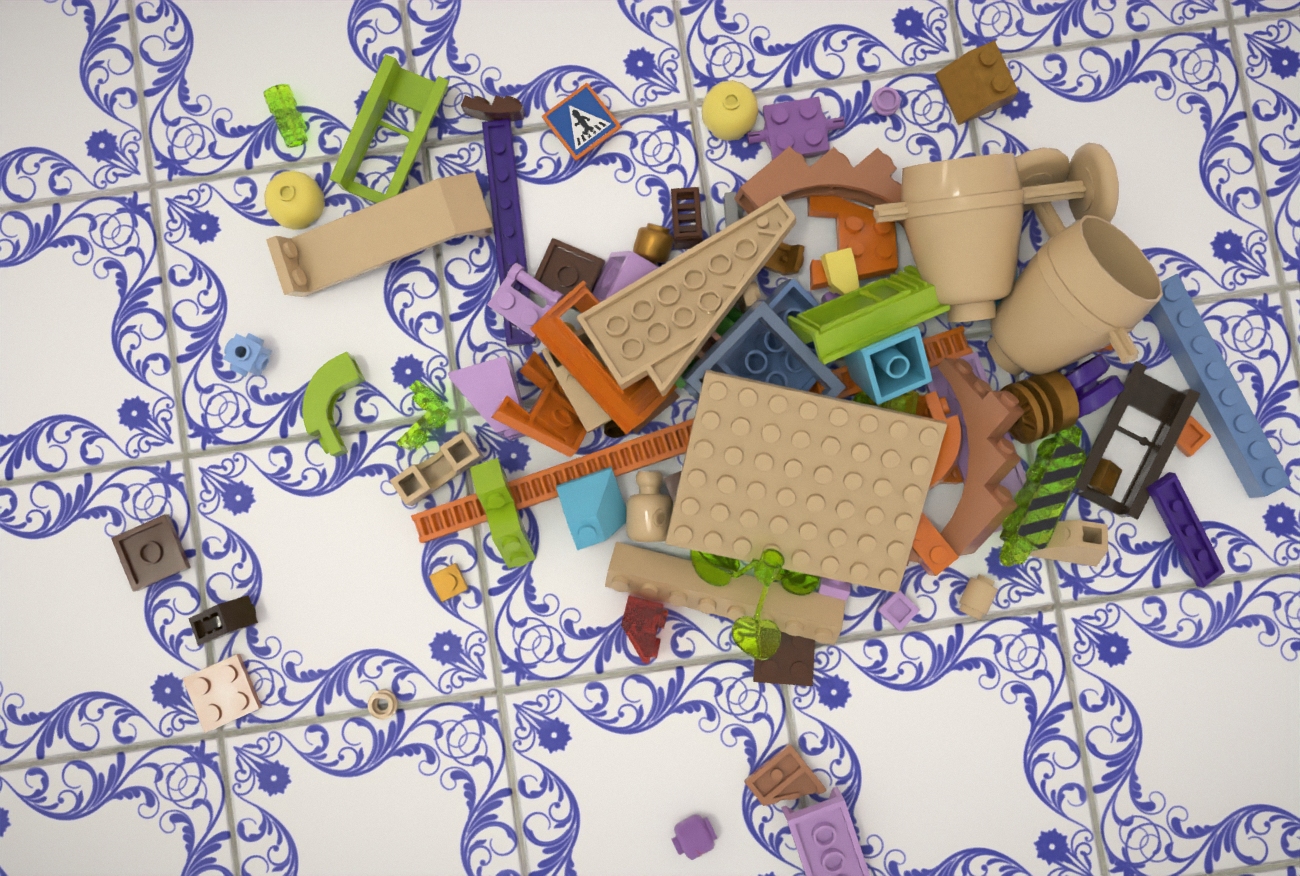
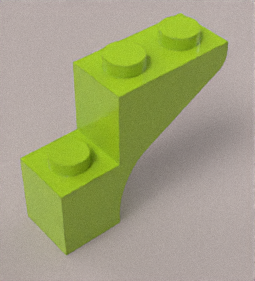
(502, 514)

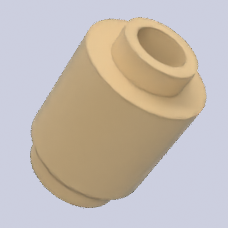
(978, 597)

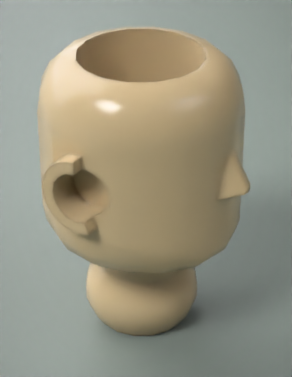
(648, 511)

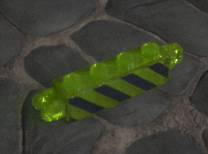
(1042, 496)

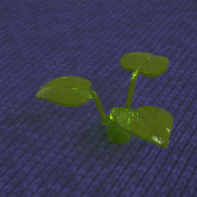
(754, 636)

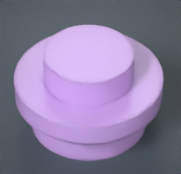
(886, 101)

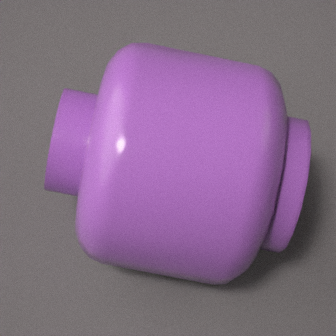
(694, 837)

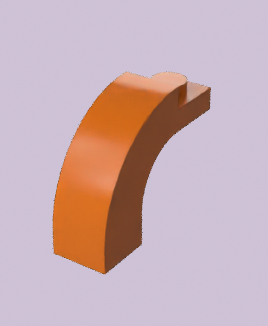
(952, 441)

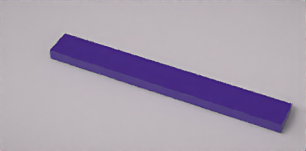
(506, 213)

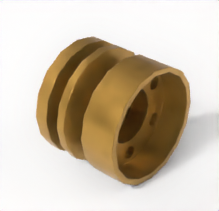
(1048, 406)

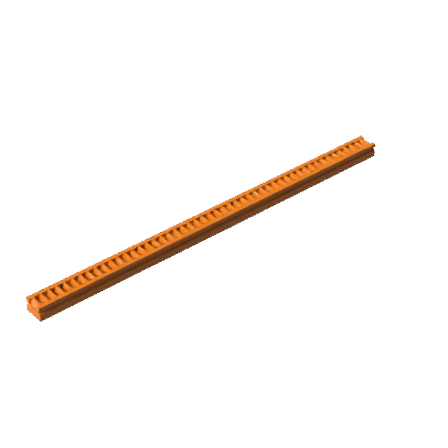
(629, 455)

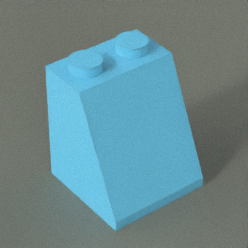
(890, 366)

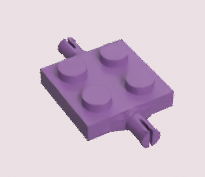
(796, 125)

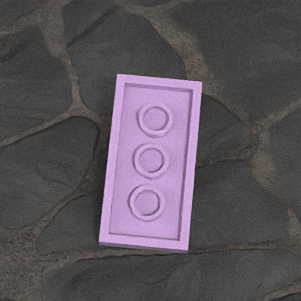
(826, 838)

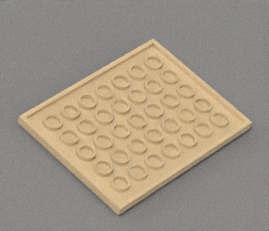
(804, 476)

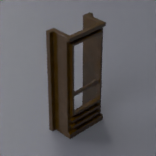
(1157, 401)

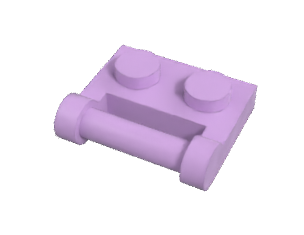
(516, 306)

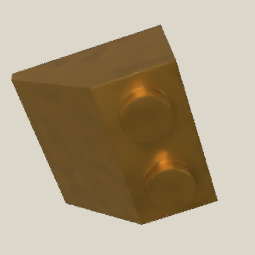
(977, 83)

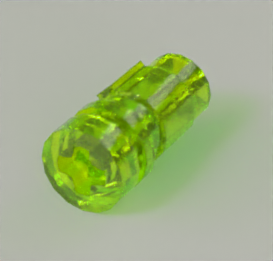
(287, 118)

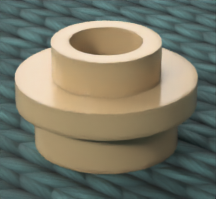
(374, 708)

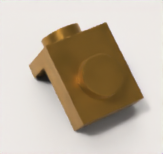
(786, 259)

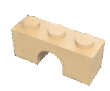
(426, 477)

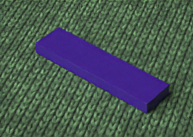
(1186, 529)

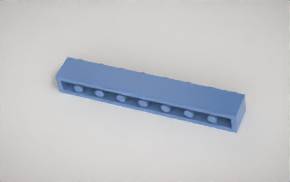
(1219, 392)

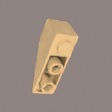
(1076, 543)

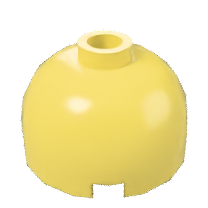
(730, 110)
(294, 199)

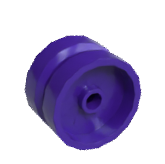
(1089, 391)

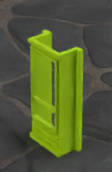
(405, 89)
(867, 314)

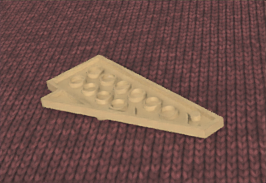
(673, 311)

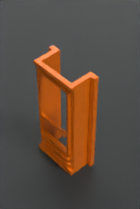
(625, 406)

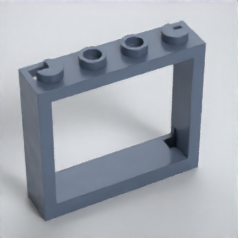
(763, 313)

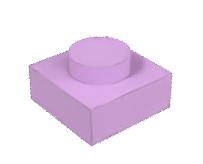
(834, 588)
(898, 610)

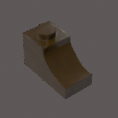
(223, 619)

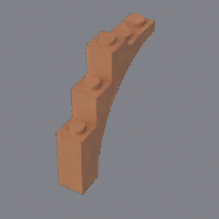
(829, 176)
(991, 457)

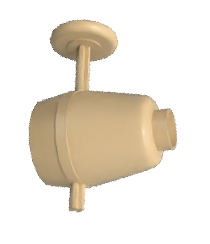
(969, 216)
(1065, 295)

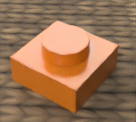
(1192, 437)

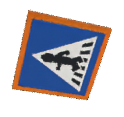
(581, 122)

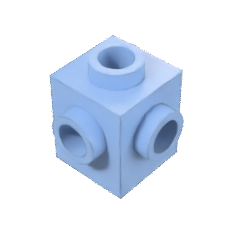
(256, 355)

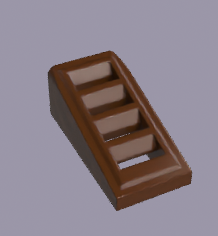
(690, 235)

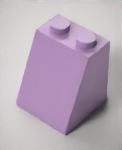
(619, 272)
(486, 387)

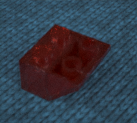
(641, 622)

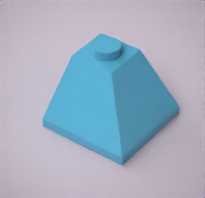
(592, 507)

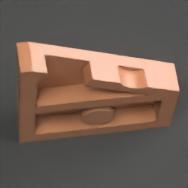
(783, 778)

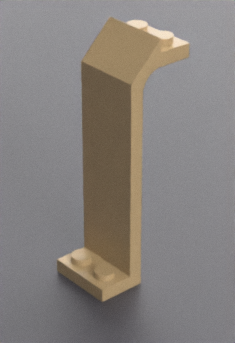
(380, 234)

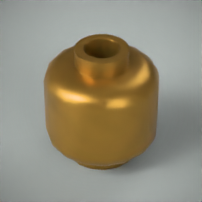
(653, 243)

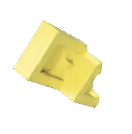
(840, 271)

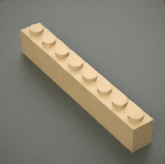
(676, 582)

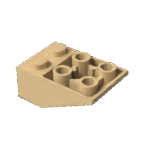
(586, 408)

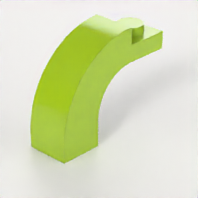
(321, 396)

